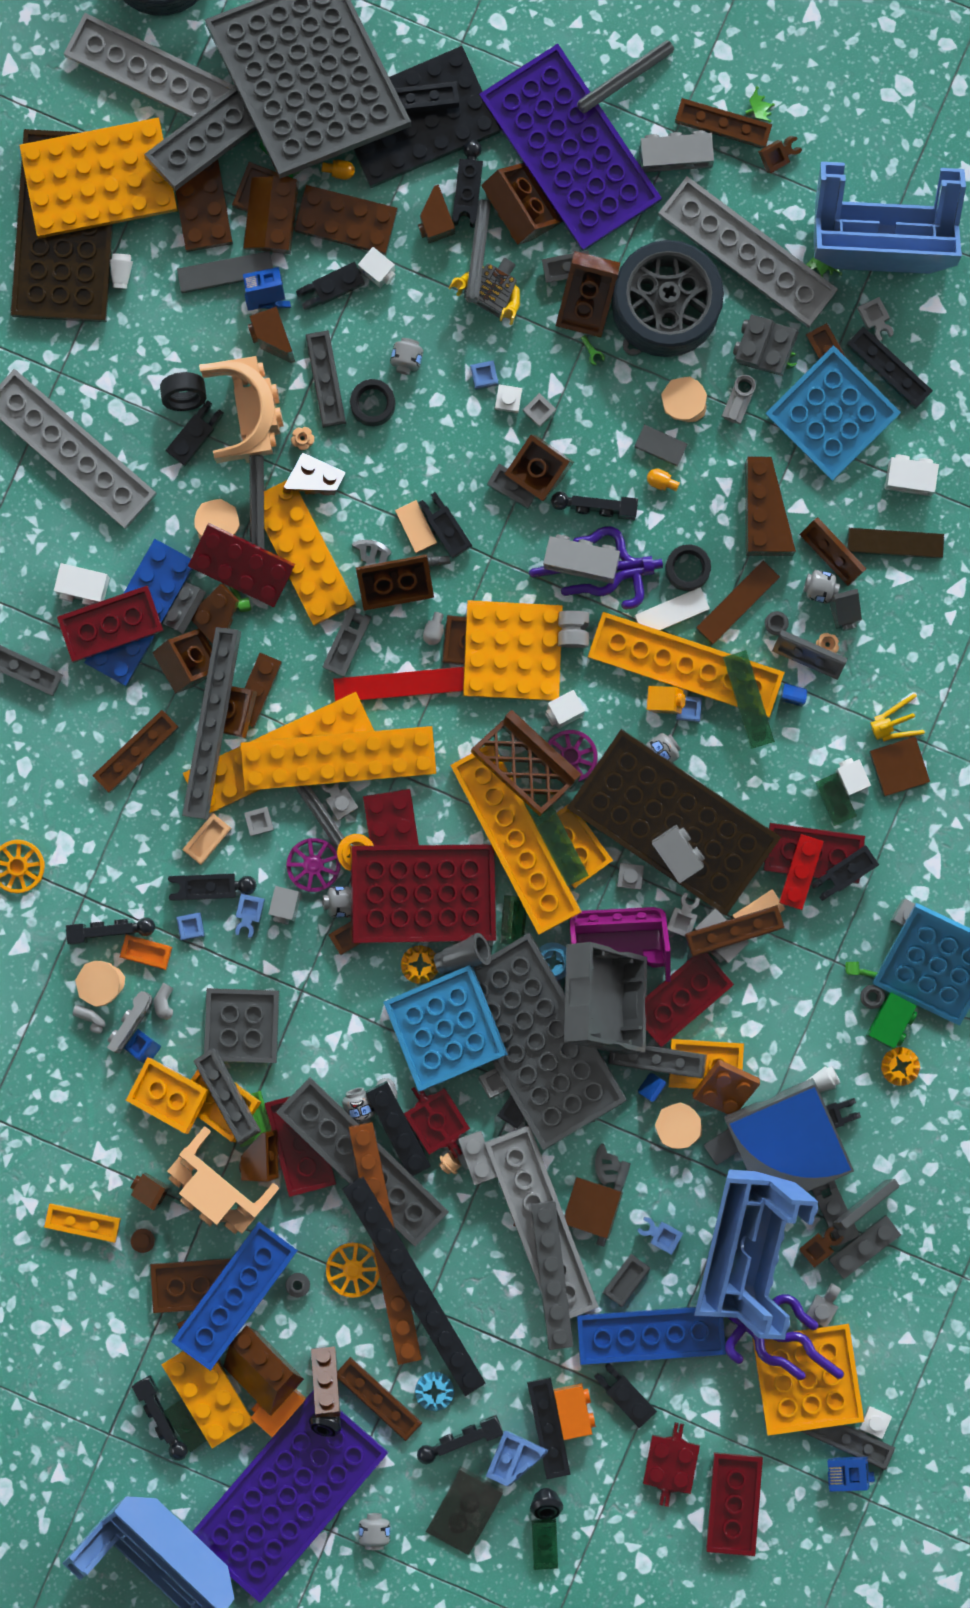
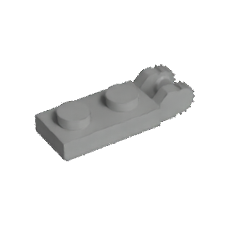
(130, 1020)

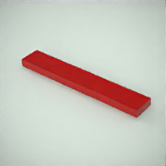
(401, 684)

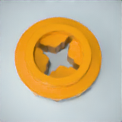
(344, 848)
(411, 972)
(897, 1077)

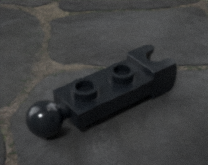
(468, 184)
(625, 507)
(211, 886)
(79, 933)
(145, 1390)
(489, 1429)

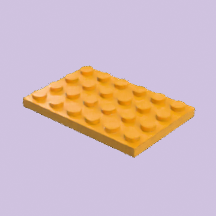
(95, 178)

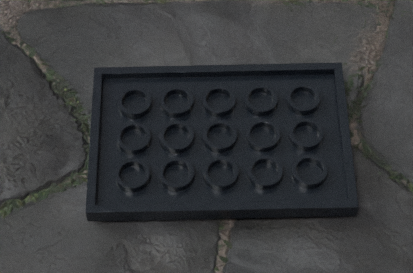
(431, 132)

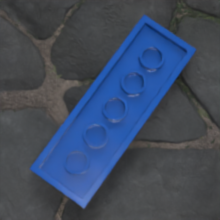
(165, 575)
(234, 1296)
(648, 1335)

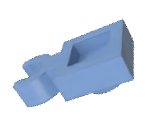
(249, 910)
(663, 1237)

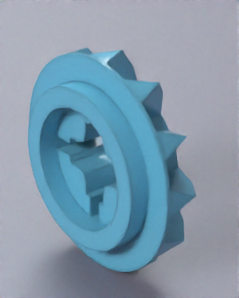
(547, 951)
(442, 1382)

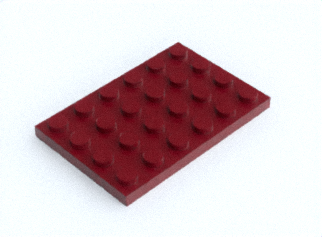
(422, 893)

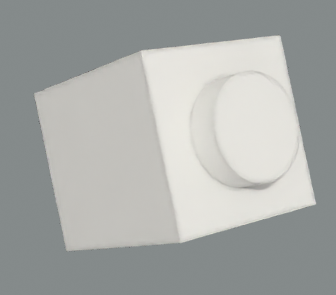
(377, 268)
(853, 776)

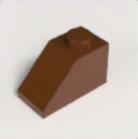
(435, 218)
(261, 1159)
(149, 1190)

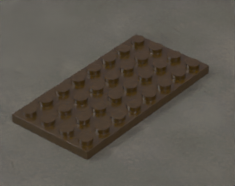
(60, 273)
(642, 794)

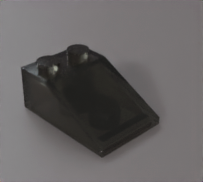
(464, 1510)

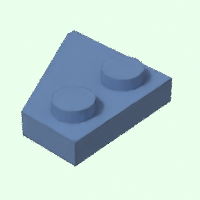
(513, 1458)

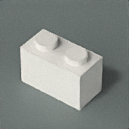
(911, 475)
(81, 584)
(564, 710)

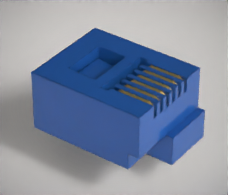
(265, 290)
(849, 1474)

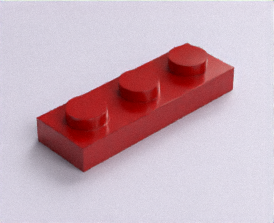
(801, 872)

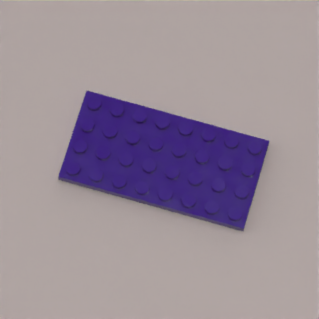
(570, 153)
(287, 1498)

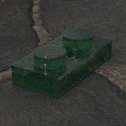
(835, 799)
(512, 919)

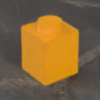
(665, 699)

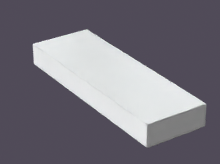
(674, 610)

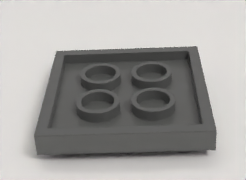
(242, 1024)

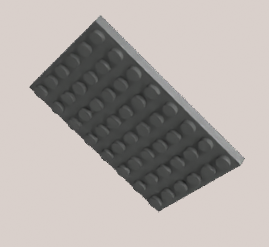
(307, 78)

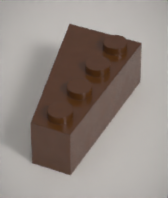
(765, 513)

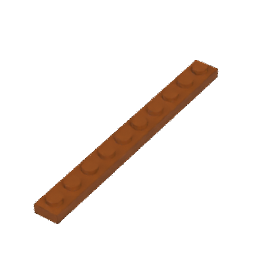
(397, 1305)

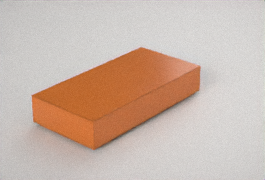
(146, 952)

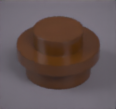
(142, 1240)

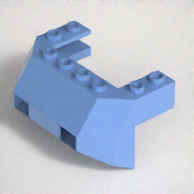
(887, 234)
(748, 1248)
(160, 1550)

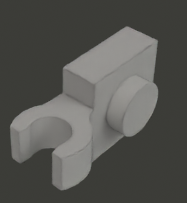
(822, 1308)

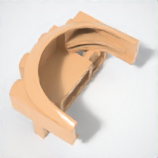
(255, 408)
(212, 1193)

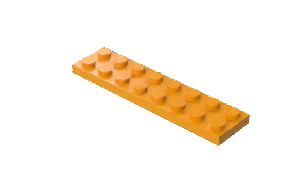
(675, 661)
(336, 718)
(338, 758)
(517, 843)

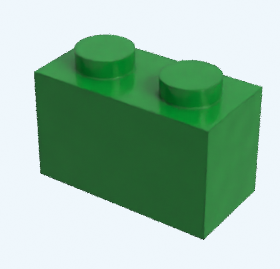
(892, 1020)

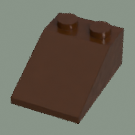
(587, 294)

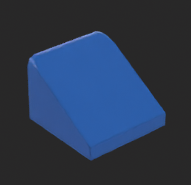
(793, 695)
(142, 1046)
(651, 1087)

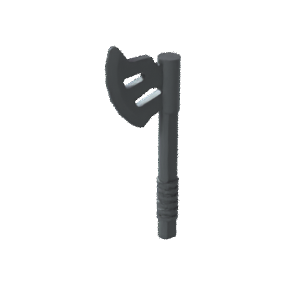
(385, 553)
(619, 1179)

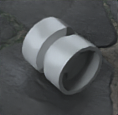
(573, 629)

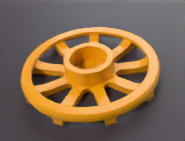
(18, 866)
(352, 1270)

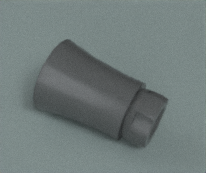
(472, 952)

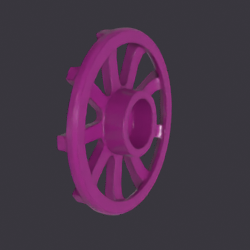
(572, 753)
(313, 865)

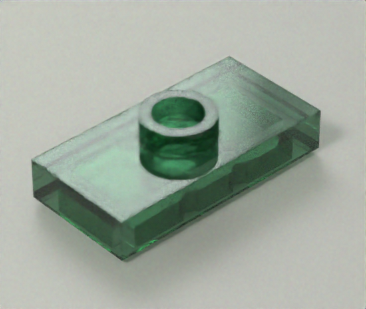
(185, 1425)
(544, 1544)

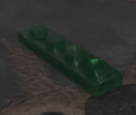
(748, 699)
(558, 842)

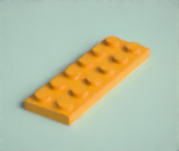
(300, 542)

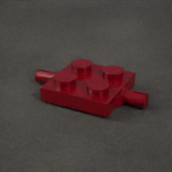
(437, 1121)
(671, 1464)

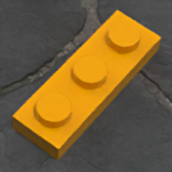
(82, 1222)

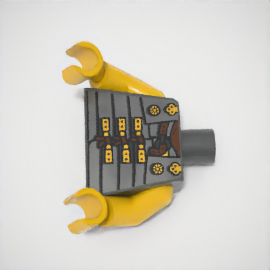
(497, 290)

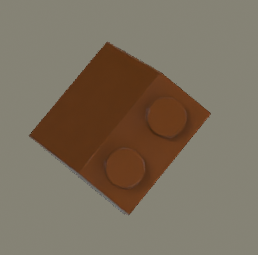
(270, 334)
(539, 467)
(185, 659)

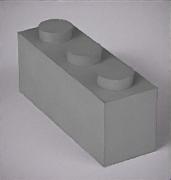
(676, 151)
(581, 558)

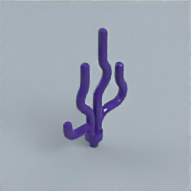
(630, 567)
(790, 1336)

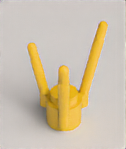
(883, 727)

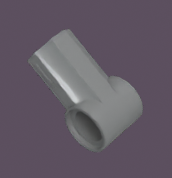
(738, 401)

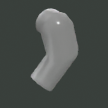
(160, 1002)
(91, 1016)

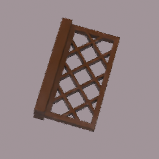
(536, 747)

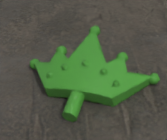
(759, 107)
(821, 267)

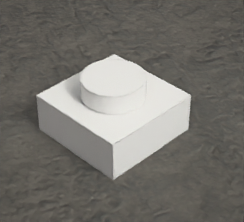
(508, 398)
(875, 1422)

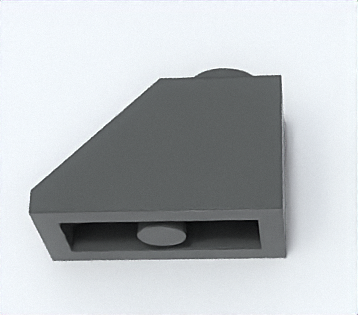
(846, 609)

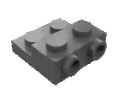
(765, 345)

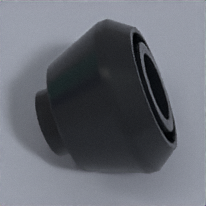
(325, 1425)
(546, 1504)

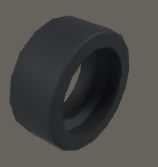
(367, 385)
(173, 395)
(693, 550)

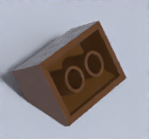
(520, 203)
(271, 214)
(395, 582)
(261, 1369)

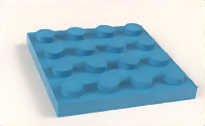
(833, 413)
(930, 964)
(445, 1028)

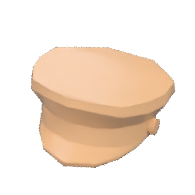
(684, 399)
(217, 513)
(99, 983)
(678, 1126)

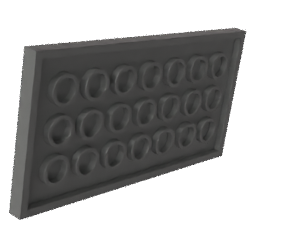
(551, 1080)

